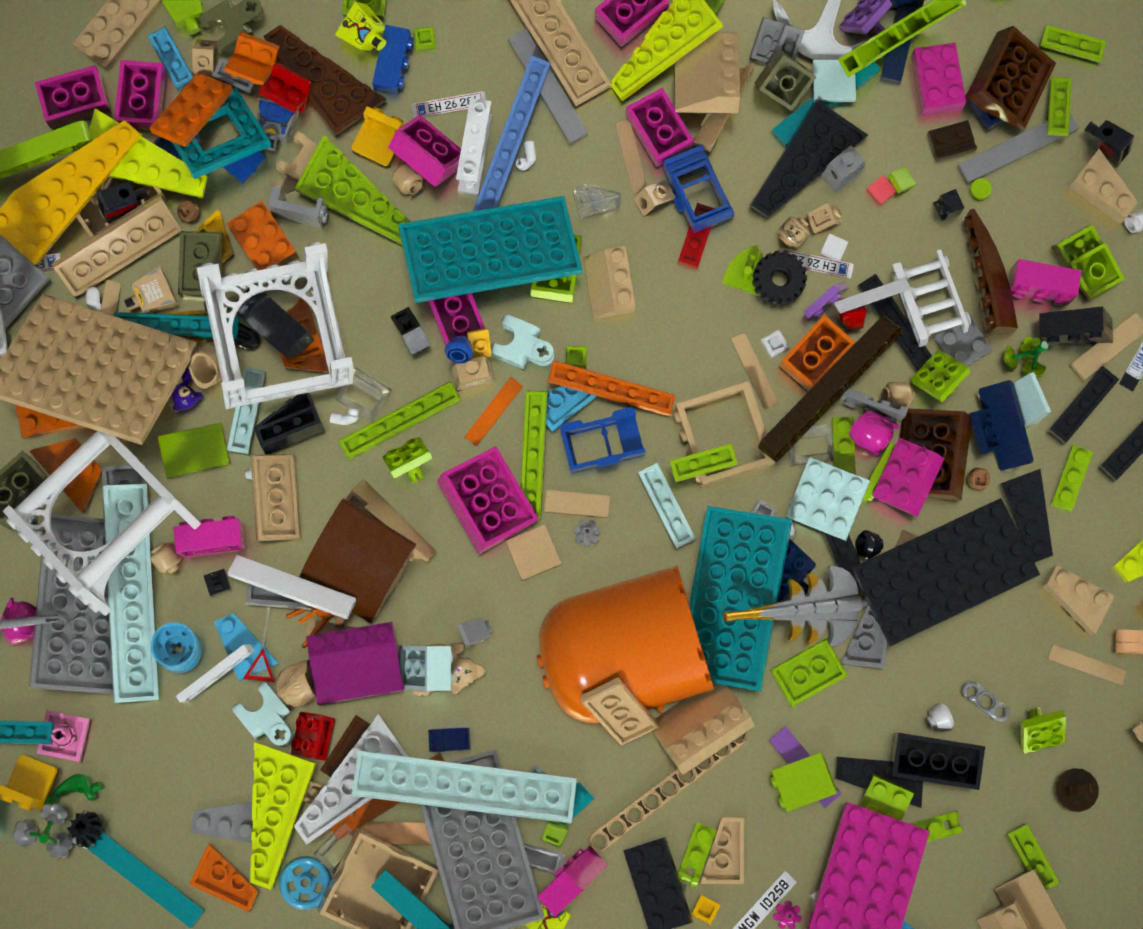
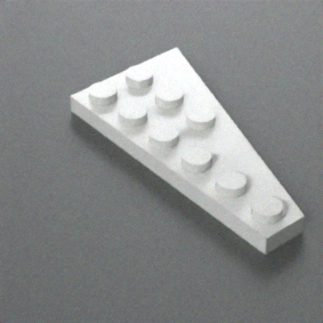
(336, 798)

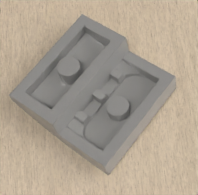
(775, 35)

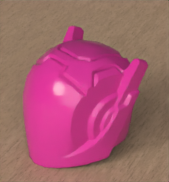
(872, 431)
(18, 610)

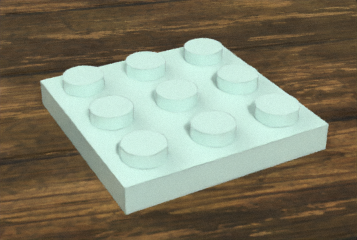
(827, 498)

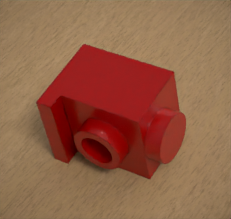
(853, 318)

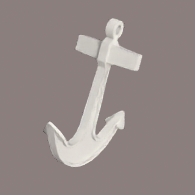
(819, 41)

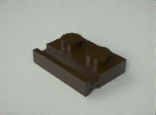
(952, 140)

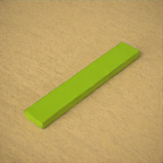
(399, 420)
(534, 448)

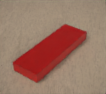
(695, 242)

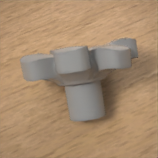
(587, 537)

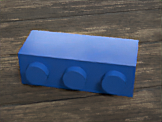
(392, 60)

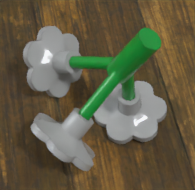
(58, 844)

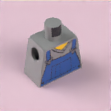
(276, 121)
(844, 166)

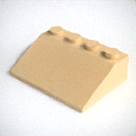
(709, 76)
(701, 726)

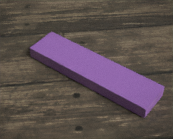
(793, 751)

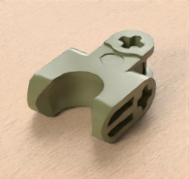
(237, 19)

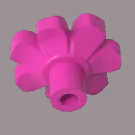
(782, 915)

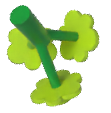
(1030, 349)

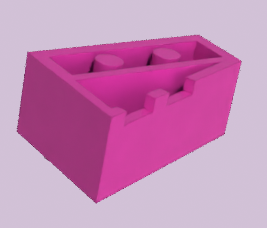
(572, 879)

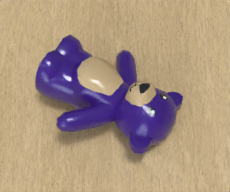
(183, 395)

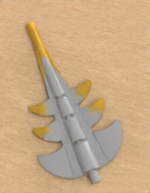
(837, 605)

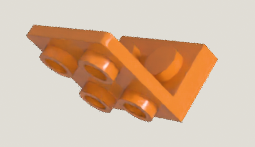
(252, 59)

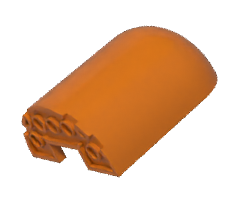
(627, 632)

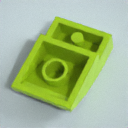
(1092, 256)
(559, 288)

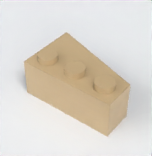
(1104, 188)
(1078, 597)

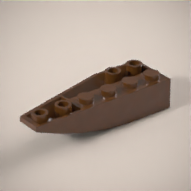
(991, 279)

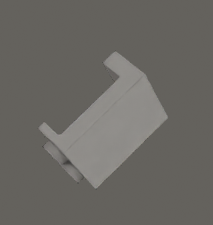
(297, 213)

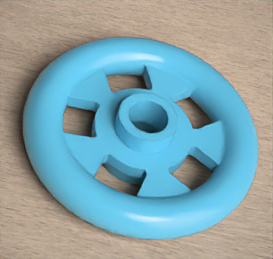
(287, 875)

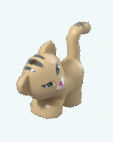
(462, 669)

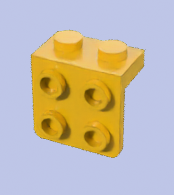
(376, 135)
(29, 783)

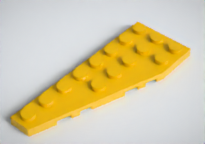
(50, 202)

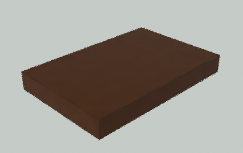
(344, 745)

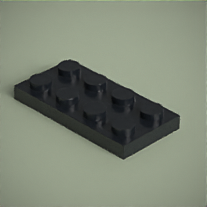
(658, 885)

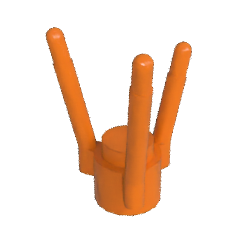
(320, 613)

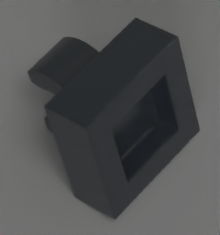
(217, 582)

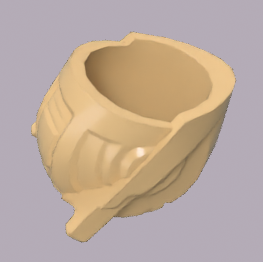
(205, 366)
(296, 684)

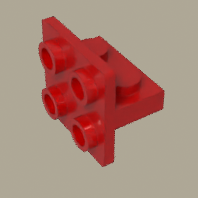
(286, 88)
(312, 735)

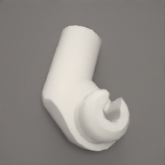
(93, 298)

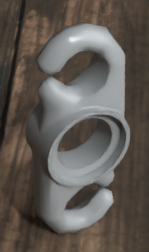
(991, 711)

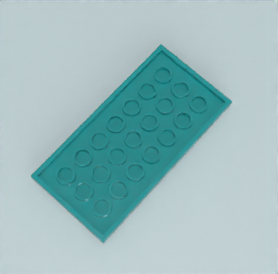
(489, 249)
(737, 571)

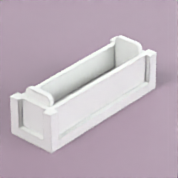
(544, 859)

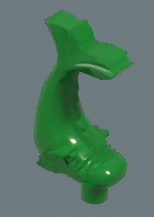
(77, 783)

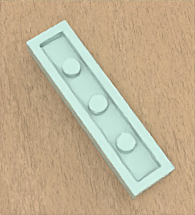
(246, 415)
(666, 506)

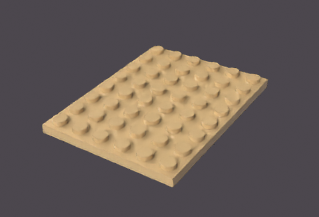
(93, 368)

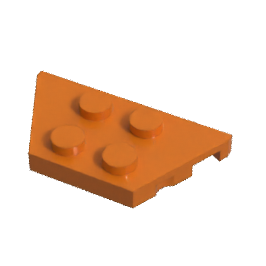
(313, 356)
(84, 484)

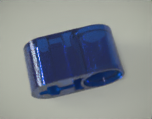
(449, 739)

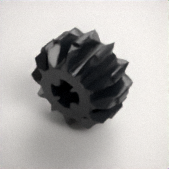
(86, 829)

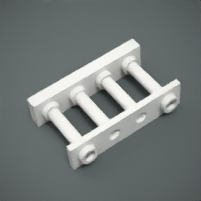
(474, 147)
(916, 312)

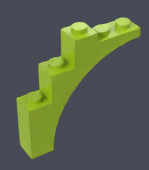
(897, 34)

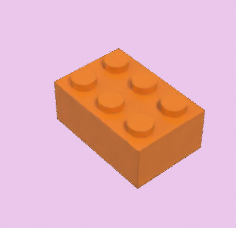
(262, 238)
(816, 353)

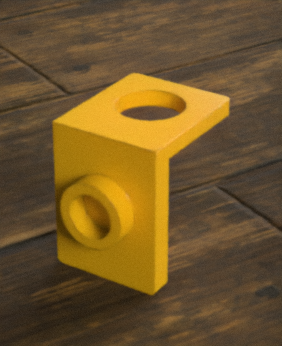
(480, 342)

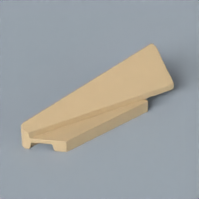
(714, 122)
(371, 502)

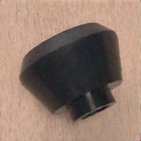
(869, 544)

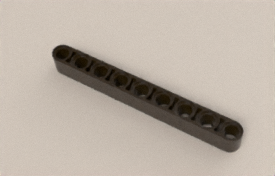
(830, 388)

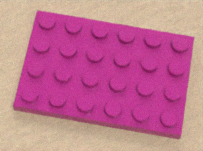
(868, 872)

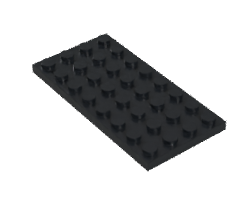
(945, 571)

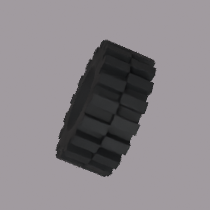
(779, 294)

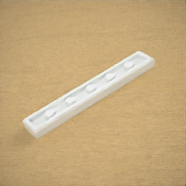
(292, 587)

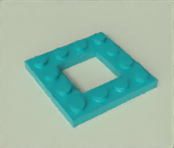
(250, 141)

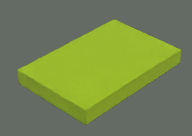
(194, 450)
(808, 672)

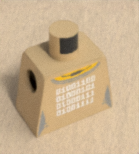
(152, 293)
(473, 373)

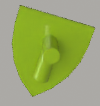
(741, 269)

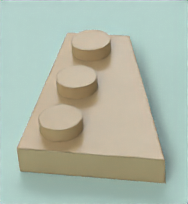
(726, 855)

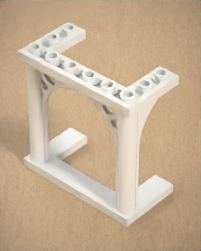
(315, 271)
(91, 579)

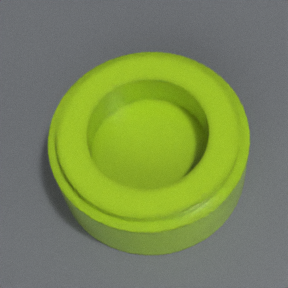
(981, 189)

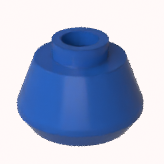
(459, 350)

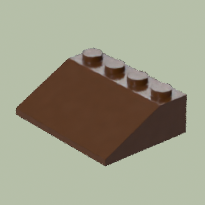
(1011, 78)
(948, 436)

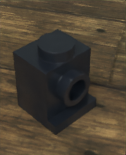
(948, 205)

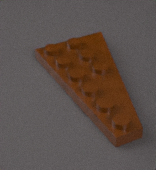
(333, 90)

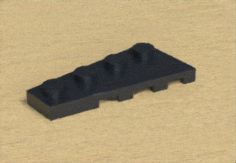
(1028, 509)
(860, 771)

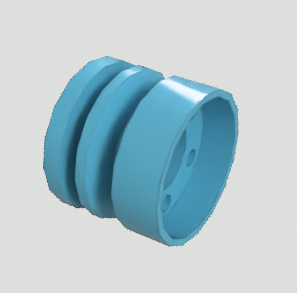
(172, 636)

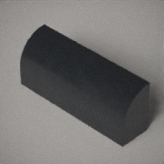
(275, 324)

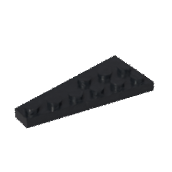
(808, 153)

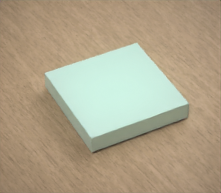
(832, 82)

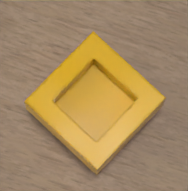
(705, 909)

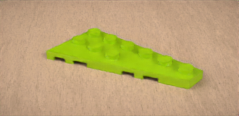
(348, 191)

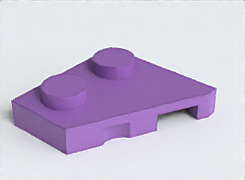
(830, 296)

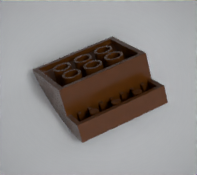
(358, 558)

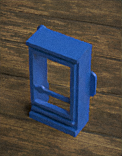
(688, 162)
(628, 433)

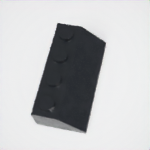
(937, 761)

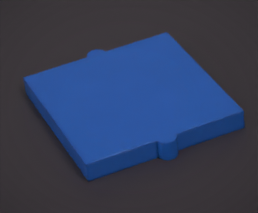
(246, 166)

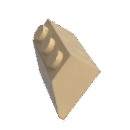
(609, 283)
(1006, 917)

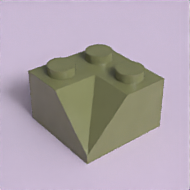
(785, 79)

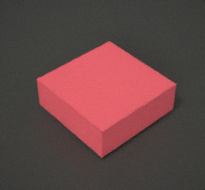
(881, 189)

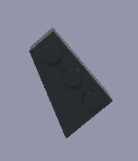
(1076, 326)
(289, 424)

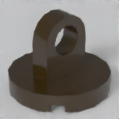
(1076, 790)

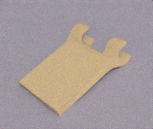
(302, 159)

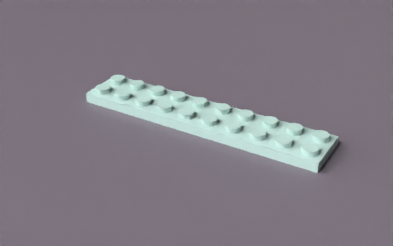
(130, 600)
(464, 787)

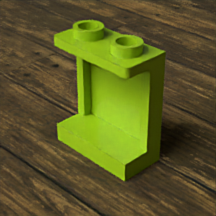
(803, 782)

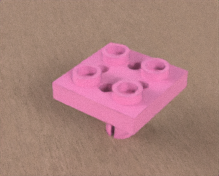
(63, 736)

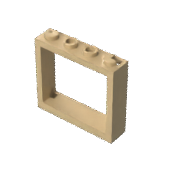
(756, 421)

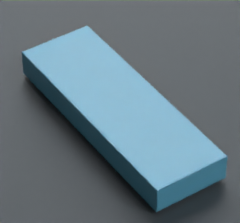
(170, 57)

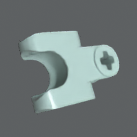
(524, 346)
(268, 719)

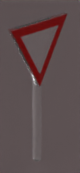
(260, 668)

